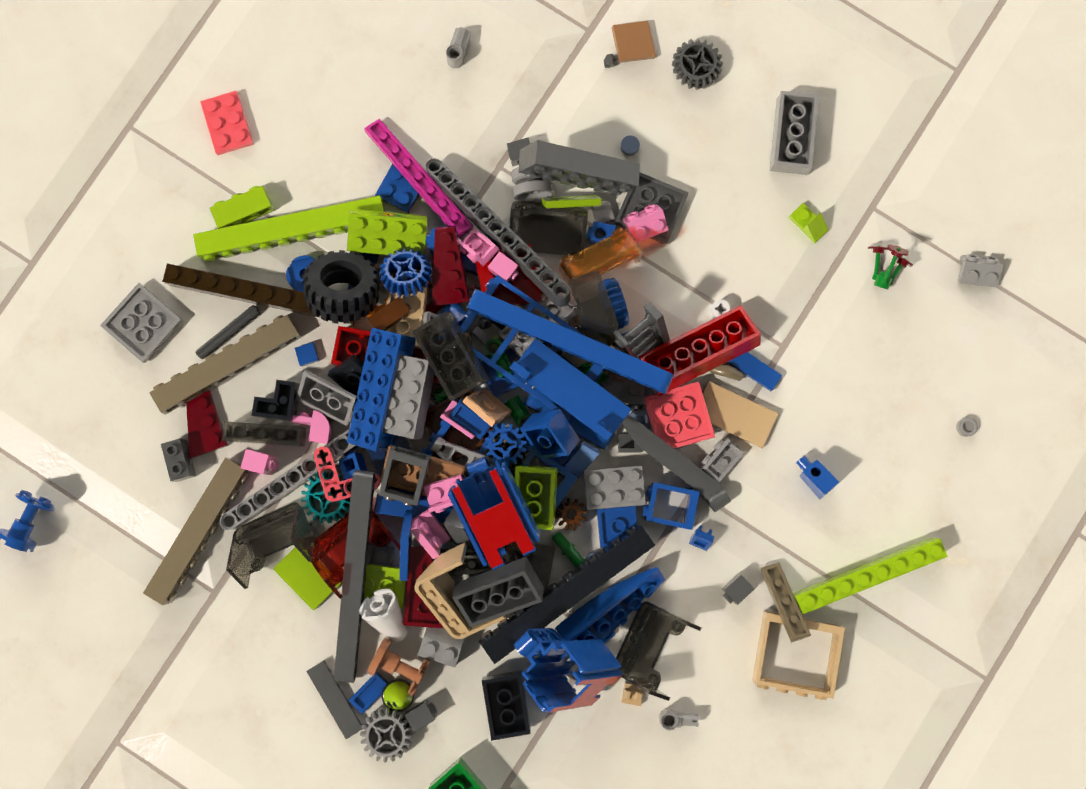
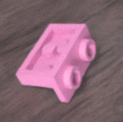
(438, 493)
(429, 533)

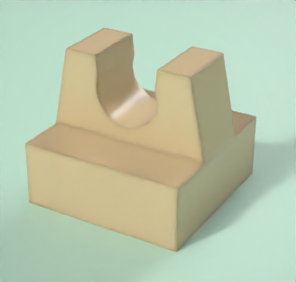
(632, 694)

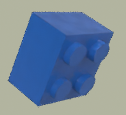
(550, 434)

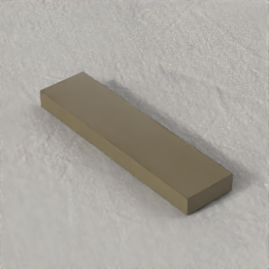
(785, 602)

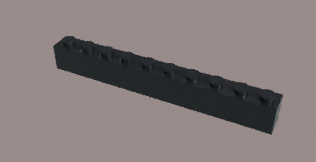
(568, 592)

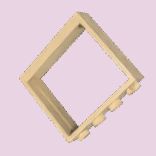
(801, 690)

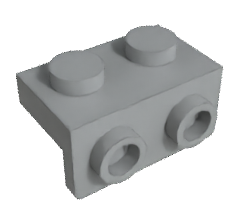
(980, 271)
(721, 460)

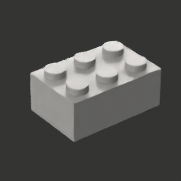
(614, 487)

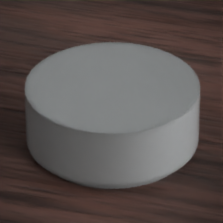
(966, 427)

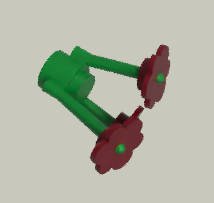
(886, 279)

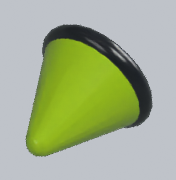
(396, 695)

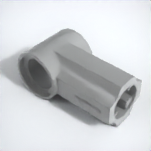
(458, 47)

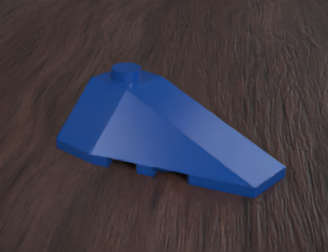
(397, 508)

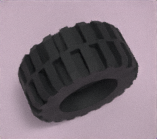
(341, 305)

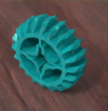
(310, 494)

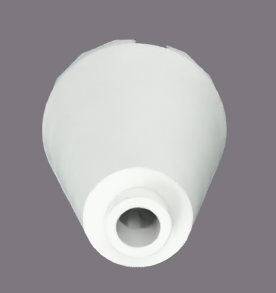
(384, 614)

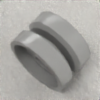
(530, 189)

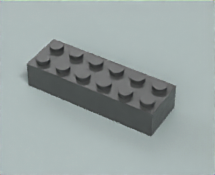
(578, 168)

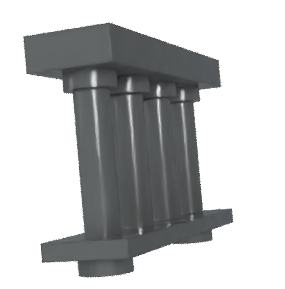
(645, 335)

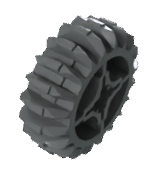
(689, 61)

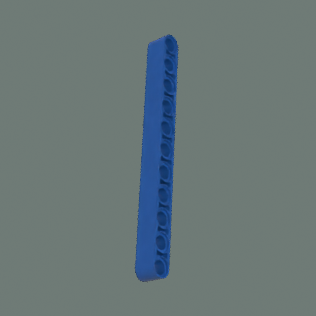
(570, 341)

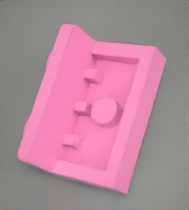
(646, 222)
(478, 247)

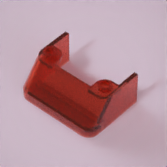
(331, 548)

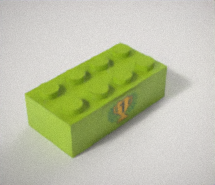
(385, 232)

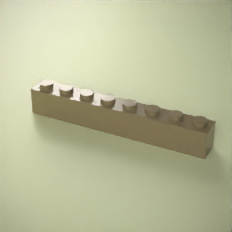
(224, 365)
(196, 532)

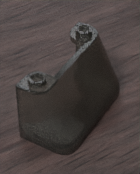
(549, 229)

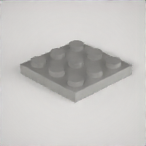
(141, 323)

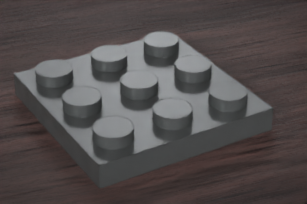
(654, 192)

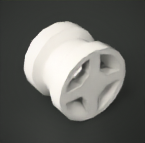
(716, 308)

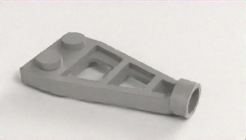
(451, 448)

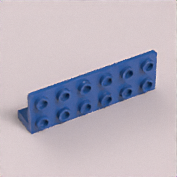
(376, 389)
(571, 389)

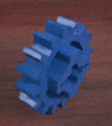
(492, 446)

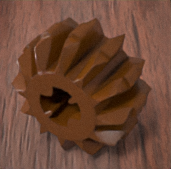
(566, 510)

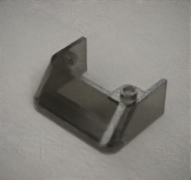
(593, 308)
(267, 536)
(644, 644)

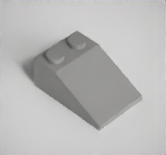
(440, 646)

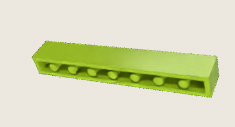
(870, 575)

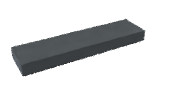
(335, 699)

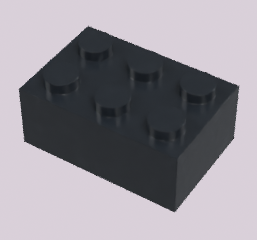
(506, 705)

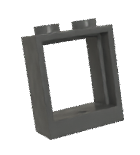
(410, 457)

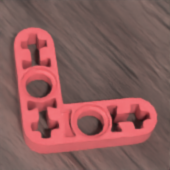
(334, 482)

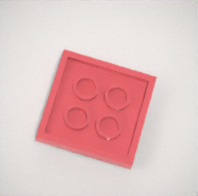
(680, 416)

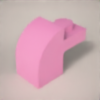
(320, 426)

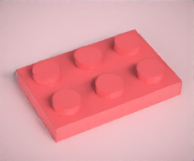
(226, 123)

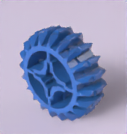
(407, 279)
(617, 301)

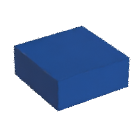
(307, 354)

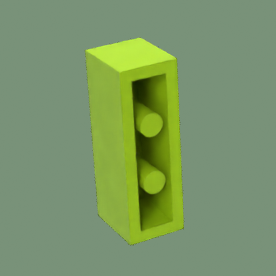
(242, 207)

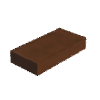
(389, 314)

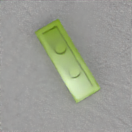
(571, 201)

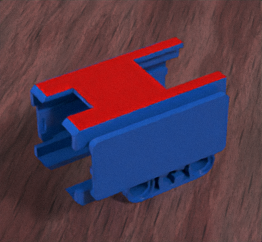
(493, 512)
(547, 674)

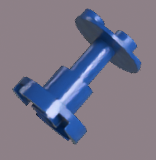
(21, 528)

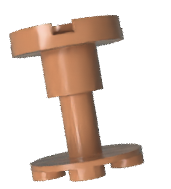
(391, 663)

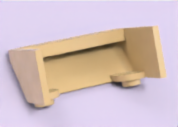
(436, 591)

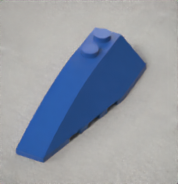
(610, 608)

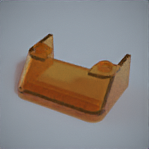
(602, 256)

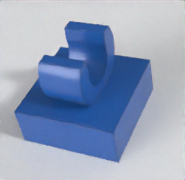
(702, 539)

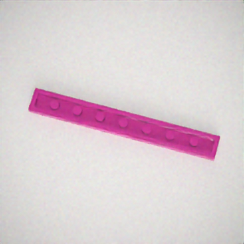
(418, 177)

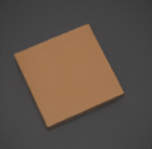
(633, 41)

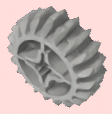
(393, 740)

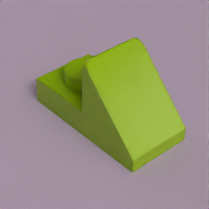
(809, 223)

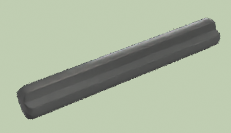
(227, 332)

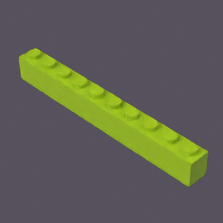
(280, 229)

